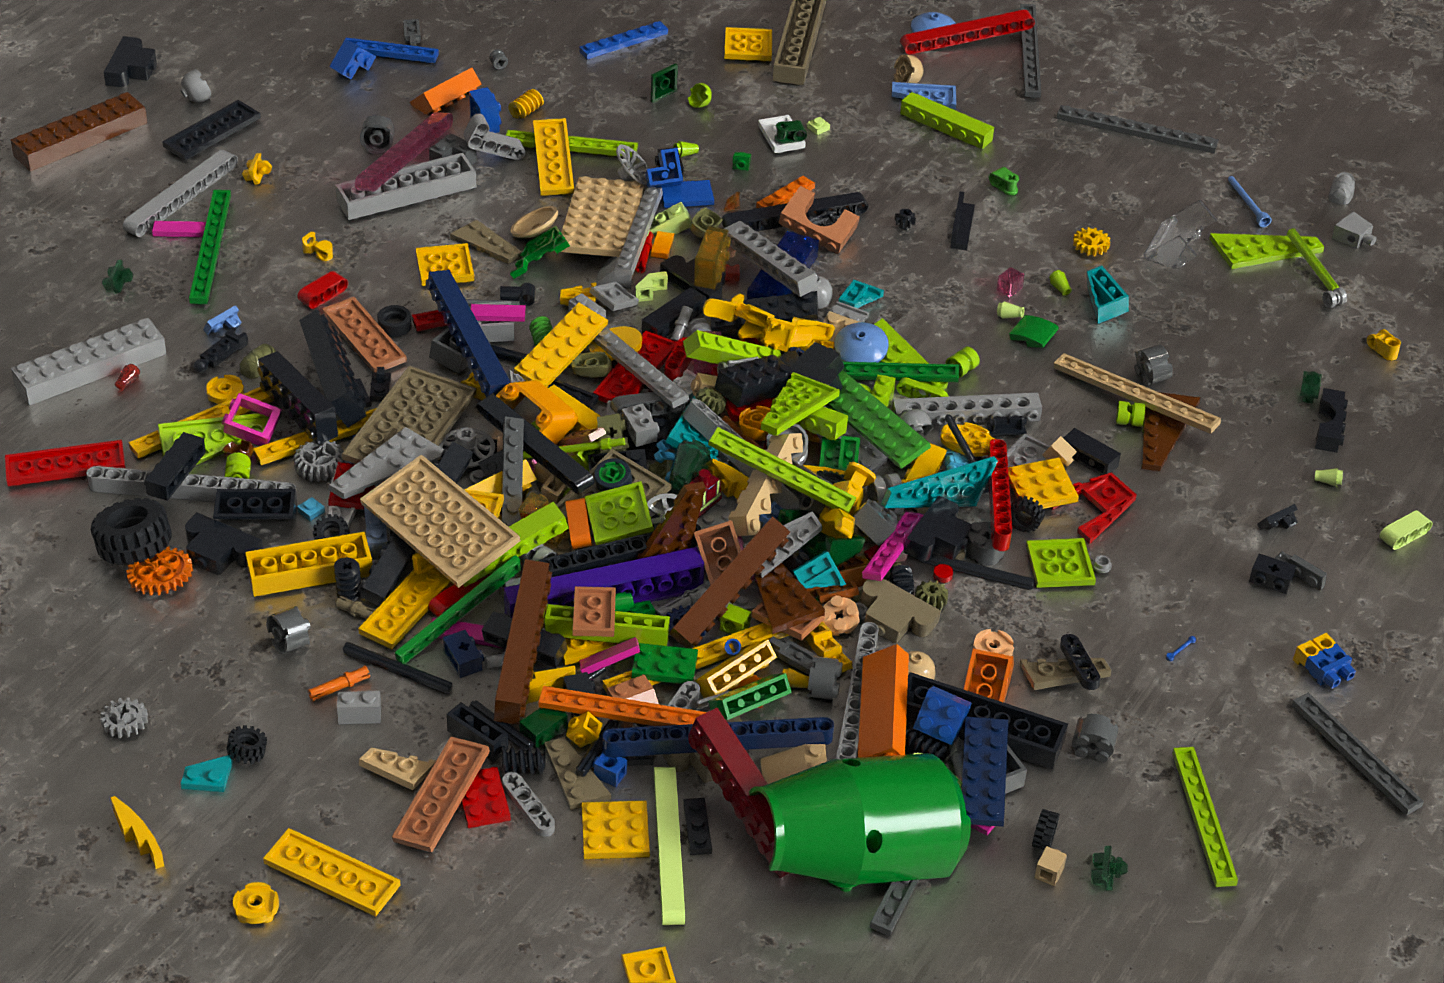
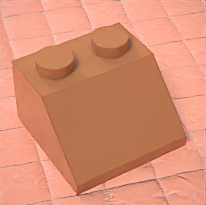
(634, 689)

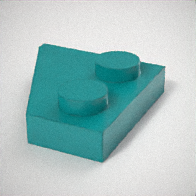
(860, 294)
(819, 572)
(207, 775)

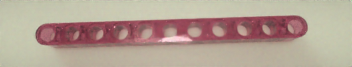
(403, 152)

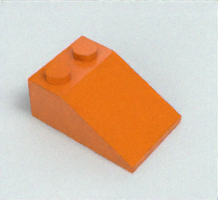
(989, 674)

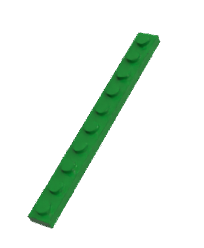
(210, 247)

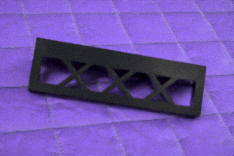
(962, 224)

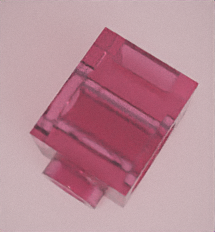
(1010, 282)

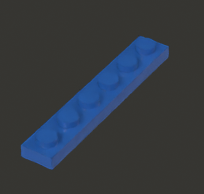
(623, 40)
(397, 51)

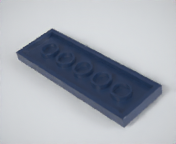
(985, 770)

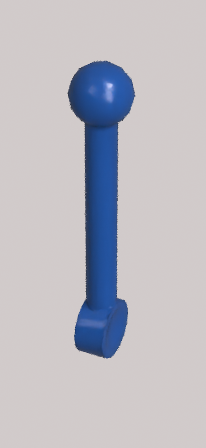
(1170, 656)

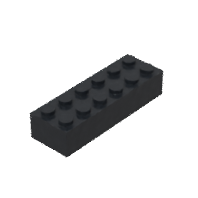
(297, 397)

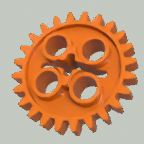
(160, 572)

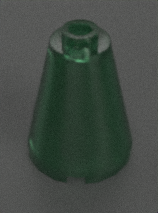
(687, 462)

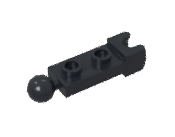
(221, 350)

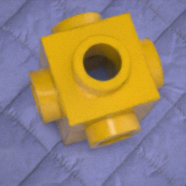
(584, 729)

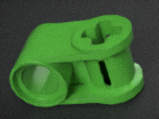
(1004, 180)

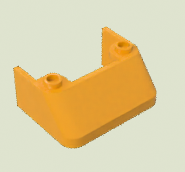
(556, 416)

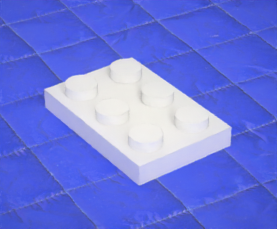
(769, 130)

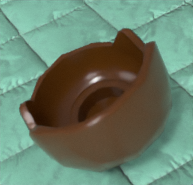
(245, 447)

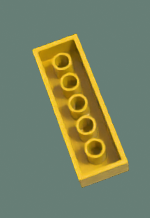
(305, 563)

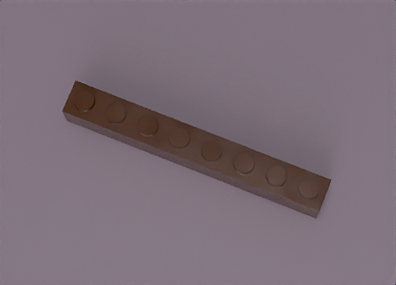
(729, 583)

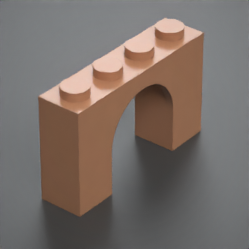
(830, 237)

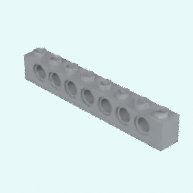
(772, 259)
(975, 408)

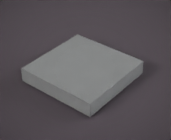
(614, 296)

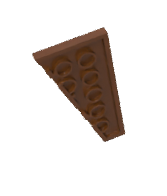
(1161, 434)
(679, 523)
(786, 600)

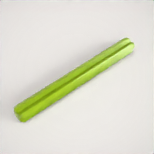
(1312, 260)

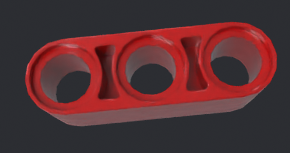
(322, 289)
(677, 361)

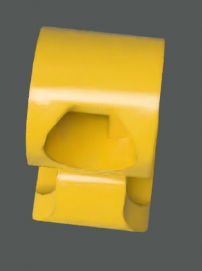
(323, 249)

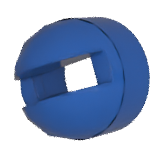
(735, 643)

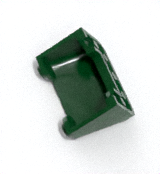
(839, 549)

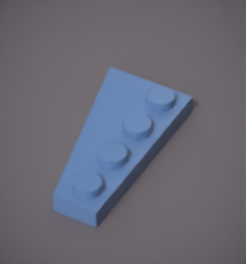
(939, 93)

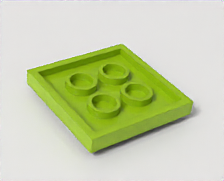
(619, 513)
(1060, 562)

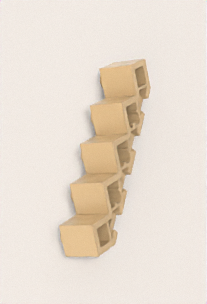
(756, 497)

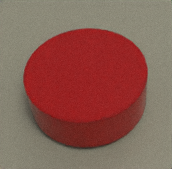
(943, 573)

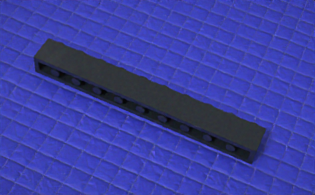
(398, 553)

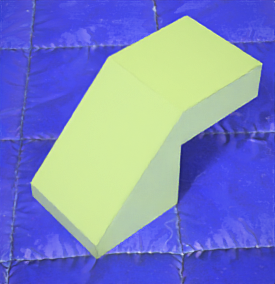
(651, 283)

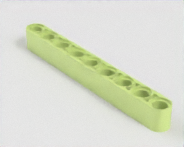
(669, 846)

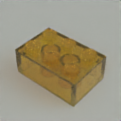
(712, 257)

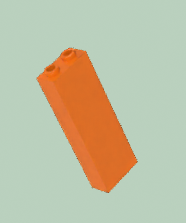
(883, 703)

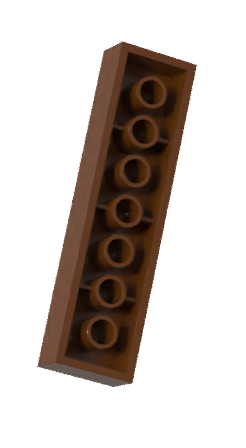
(78, 131)
(523, 642)

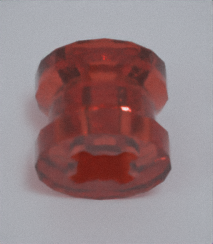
(732, 272)

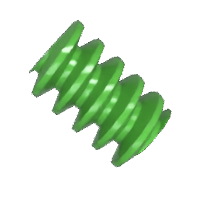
(540, 328)

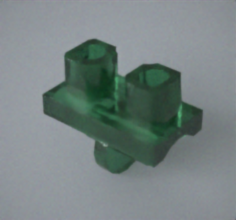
(117, 277)
(1310, 386)
(1111, 868)

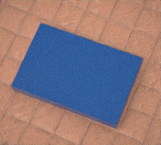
(689, 193)

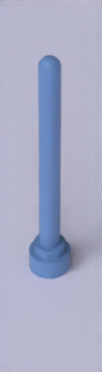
(1262, 218)

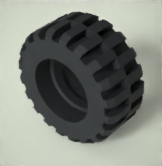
(131, 531)

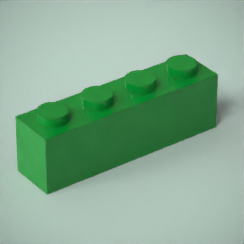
(751, 695)

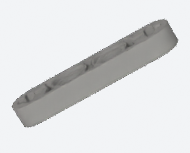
(527, 804)

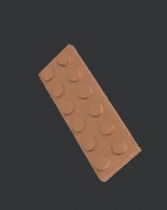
(364, 334)
(440, 794)

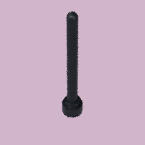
(962, 443)

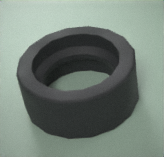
(393, 312)

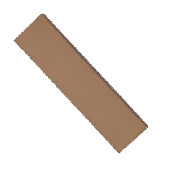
(581, 436)

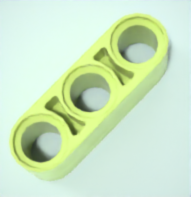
(1405, 530)

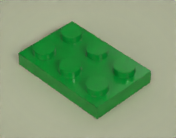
(665, 663)

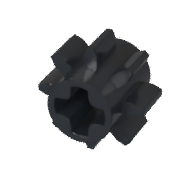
(905, 219)

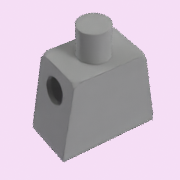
(1354, 231)

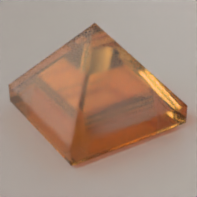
(733, 202)

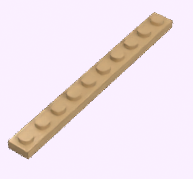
(1137, 393)

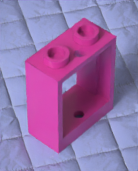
(246, 433)

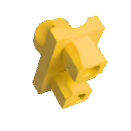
(256, 169)

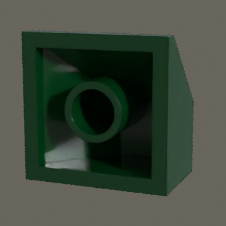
(664, 83)

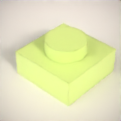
(818, 125)

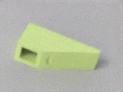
(671, 220)

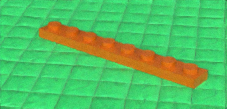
(615, 708)

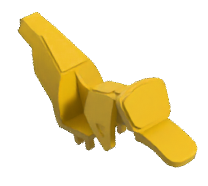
(759, 323)
(836, 521)

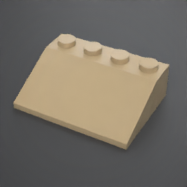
(792, 761)

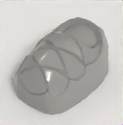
(1342, 188)

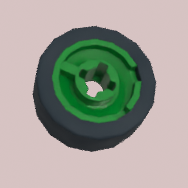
(609, 468)

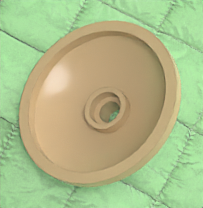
(534, 222)

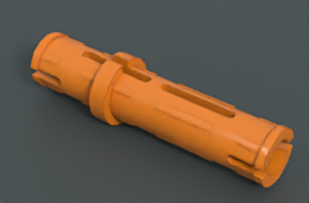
(348, 679)

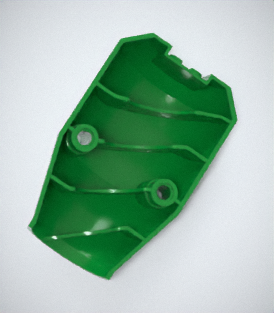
(869, 820)

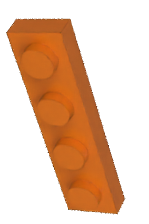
(784, 194)

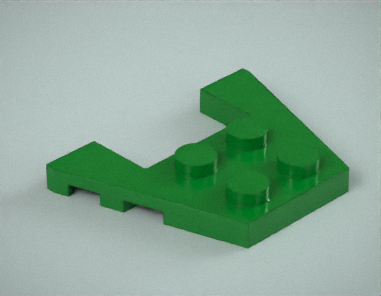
(548, 241)

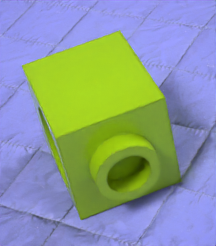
(735, 619)

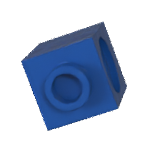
(610, 769)

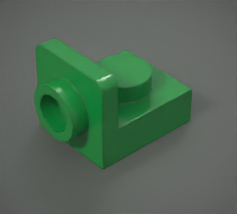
(741, 161)

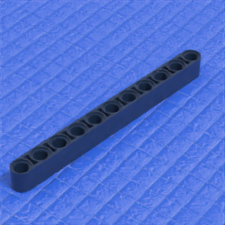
(751, 734)

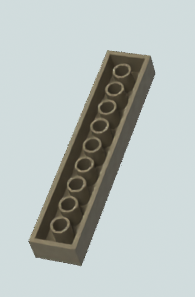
(798, 41)

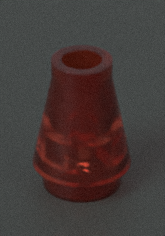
(127, 376)

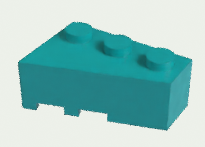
(1106, 295)

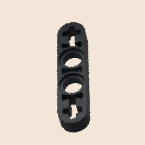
(1083, 660)

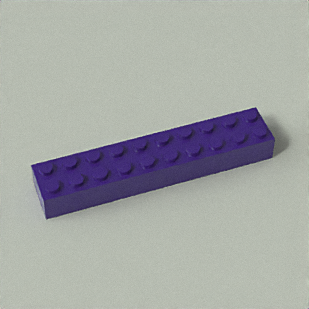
(645, 578)

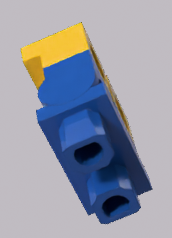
(1325, 660)

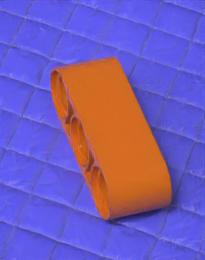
(578, 523)

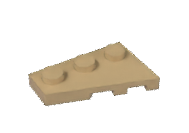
(401, 770)

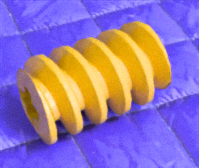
(525, 104)

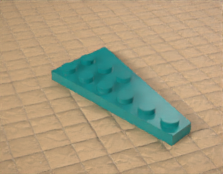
(685, 431)
(961, 485)

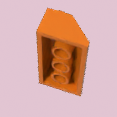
(447, 92)

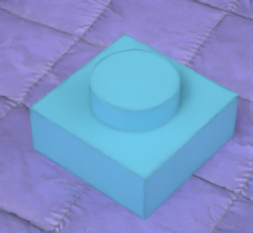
(311, 509)

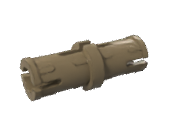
(355, 608)

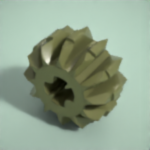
(712, 399)
(932, 593)

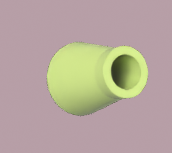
(1009, 310)
(1329, 476)

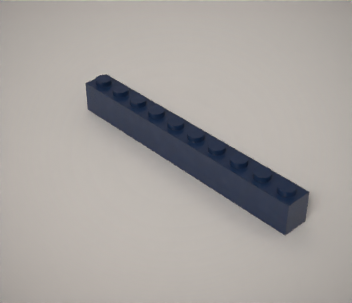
(467, 332)

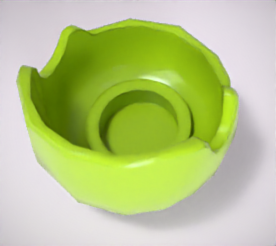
(700, 95)

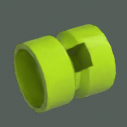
(966, 358)
(1130, 413)
(238, 466)

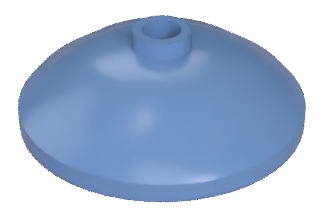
(930, 20)
(861, 343)

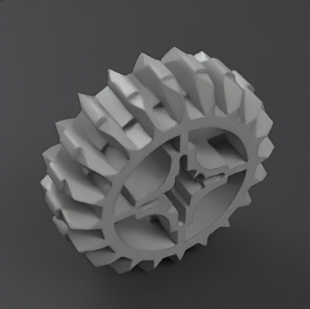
(318, 461)

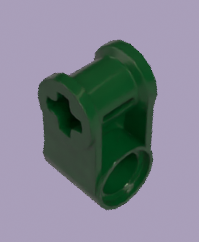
(791, 132)

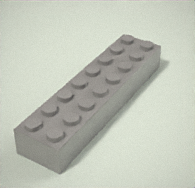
(409, 186)
(88, 361)

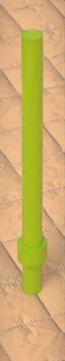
(605, 444)

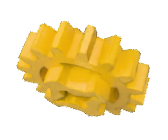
(1091, 241)

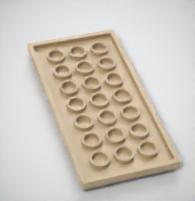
(601, 215)
(440, 520)

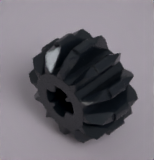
(902, 577)

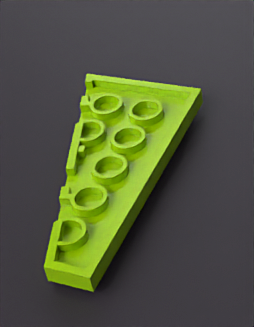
(1250, 250)
(902, 352)
(796, 402)
(210, 430)

